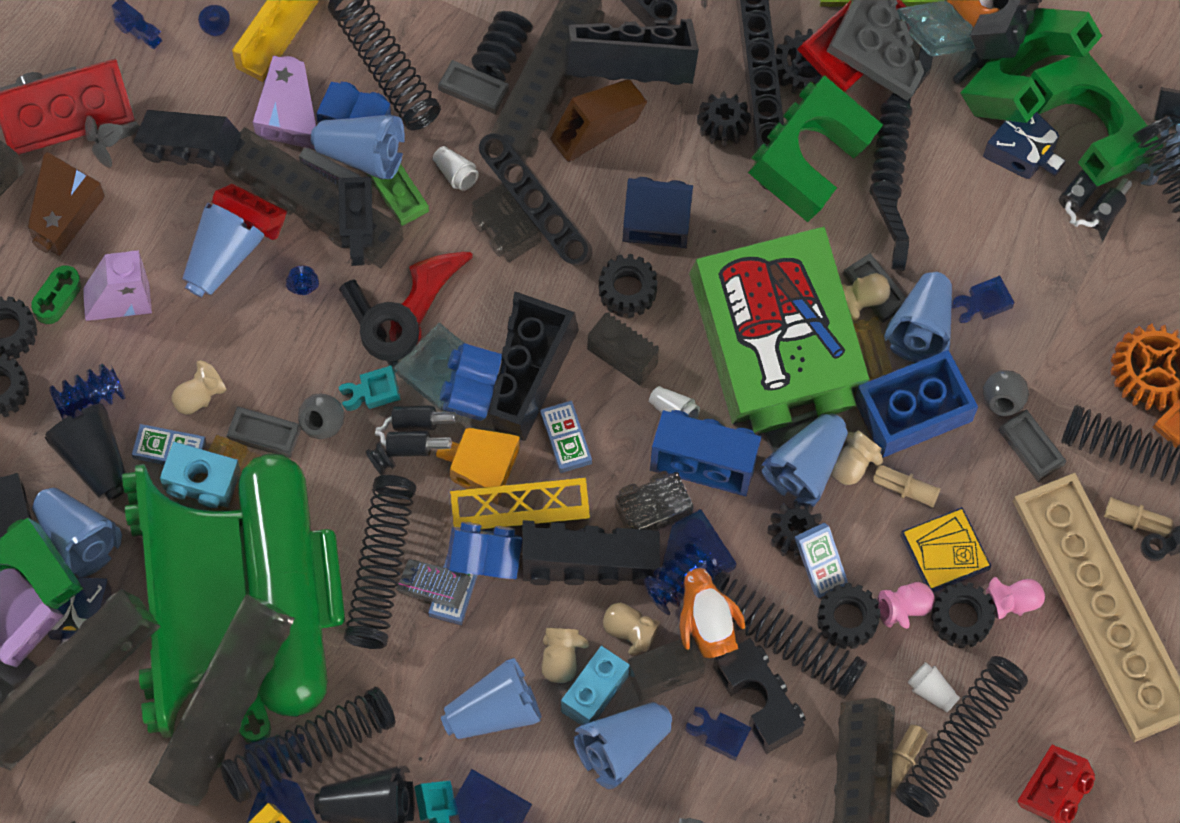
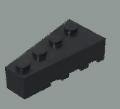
(633, 51)
(531, 359)
(588, 554)

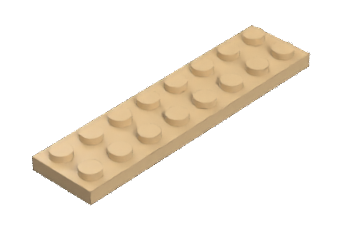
(1103, 605)

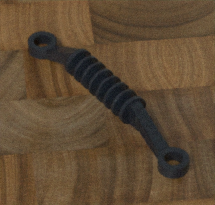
(889, 165)

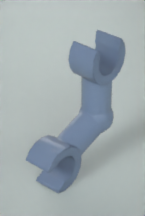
(1143, 167)

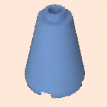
(362, 143)
(218, 249)
(923, 320)
(807, 459)
(76, 531)
(493, 704)
(621, 741)

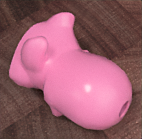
(1017, 598)
(909, 600)

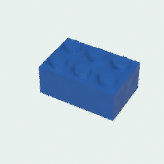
(915, 403)
(705, 452)

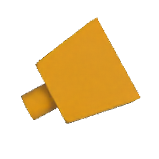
(482, 459)

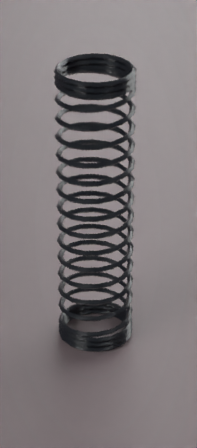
(351, 9)
(1148, 133)
(1076, 421)
(378, 638)
(844, 684)
(374, 701)
(906, 790)

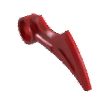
(427, 280)

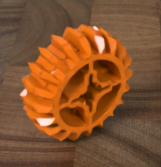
(1141, 346)

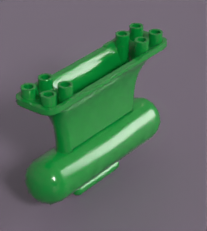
(207, 563)

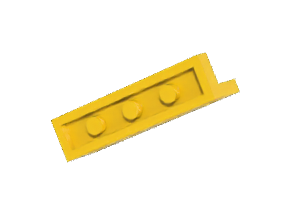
(270, 35)
(516, 518)

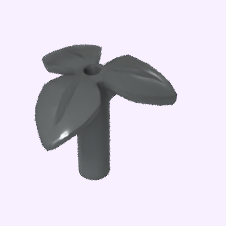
(107, 136)

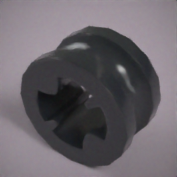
(380, 459)

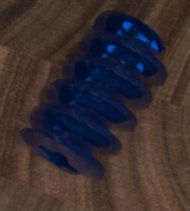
(87, 392)
(670, 581)

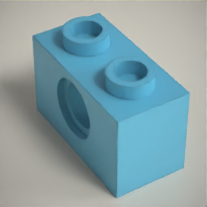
(187, 461)
(595, 687)

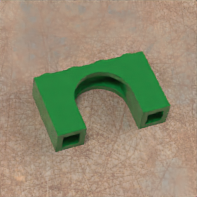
(1086, 84)
(998, 87)
(781, 164)
(34, 554)

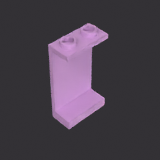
(22, 617)

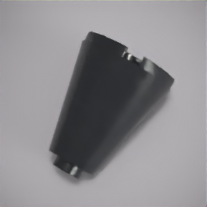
(90, 450)
(368, 798)

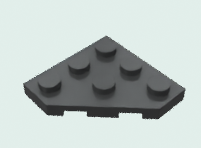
(878, 45)

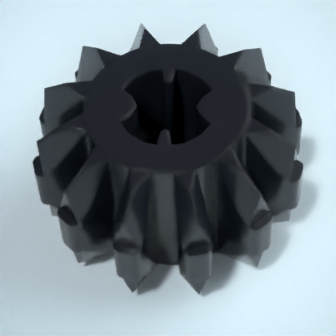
(730, 129)
(790, 518)

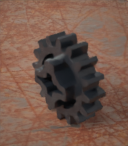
(800, 71)

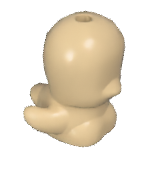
(866, 292)
(197, 392)
(855, 458)
(628, 624)
(559, 657)

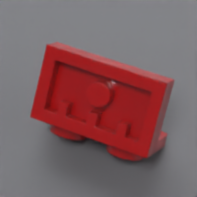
(252, 209)
(1058, 786)

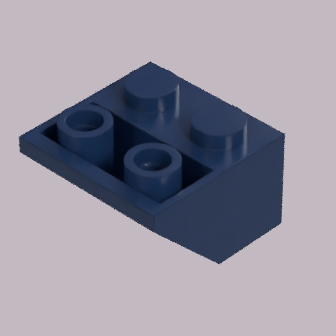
(657, 212)

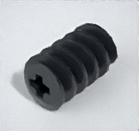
(501, 44)

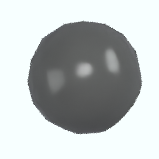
(1005, 390)
(321, 416)

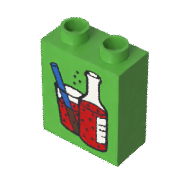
(779, 329)

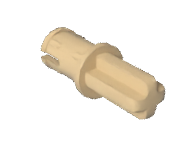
(906, 485)
(1138, 517)
(906, 753)

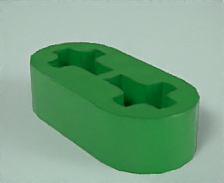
(51, 291)
(258, 709)

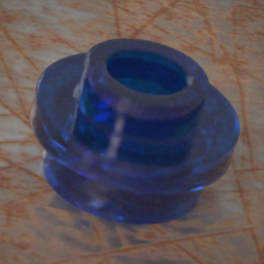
(216, 27)
(302, 280)

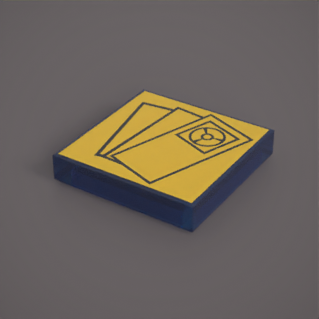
(945, 550)

